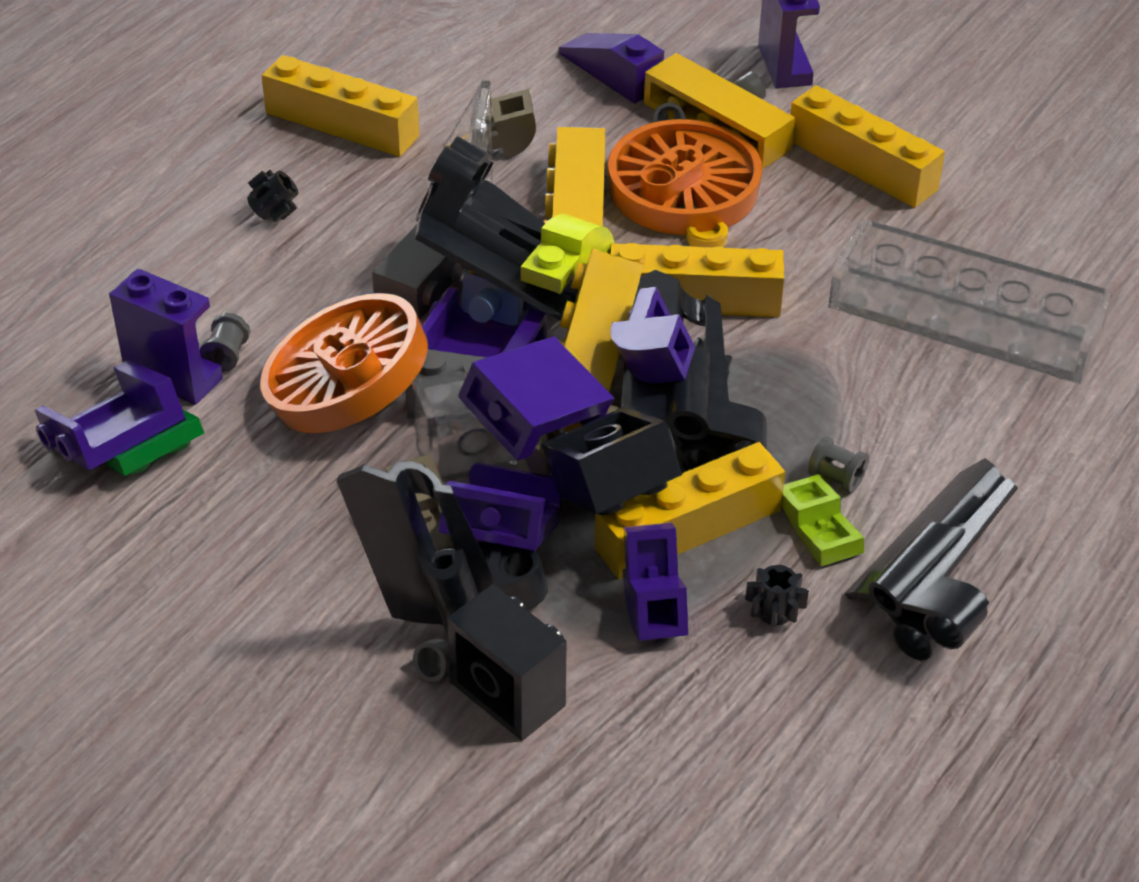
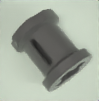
(227, 335)
(853, 471)

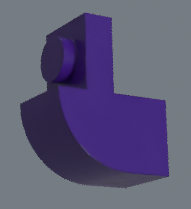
(653, 341)
(651, 582)

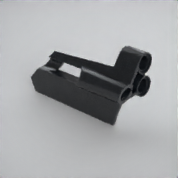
(475, 234)
(699, 407)
(914, 570)
(410, 573)

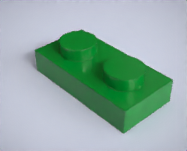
(168, 441)

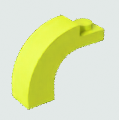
(563, 245)

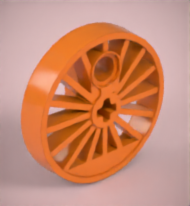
(704, 167)
(344, 363)

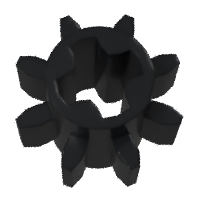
(272, 195)
(776, 595)

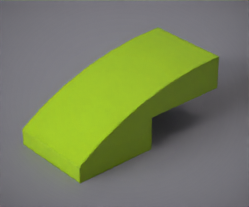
(818, 520)

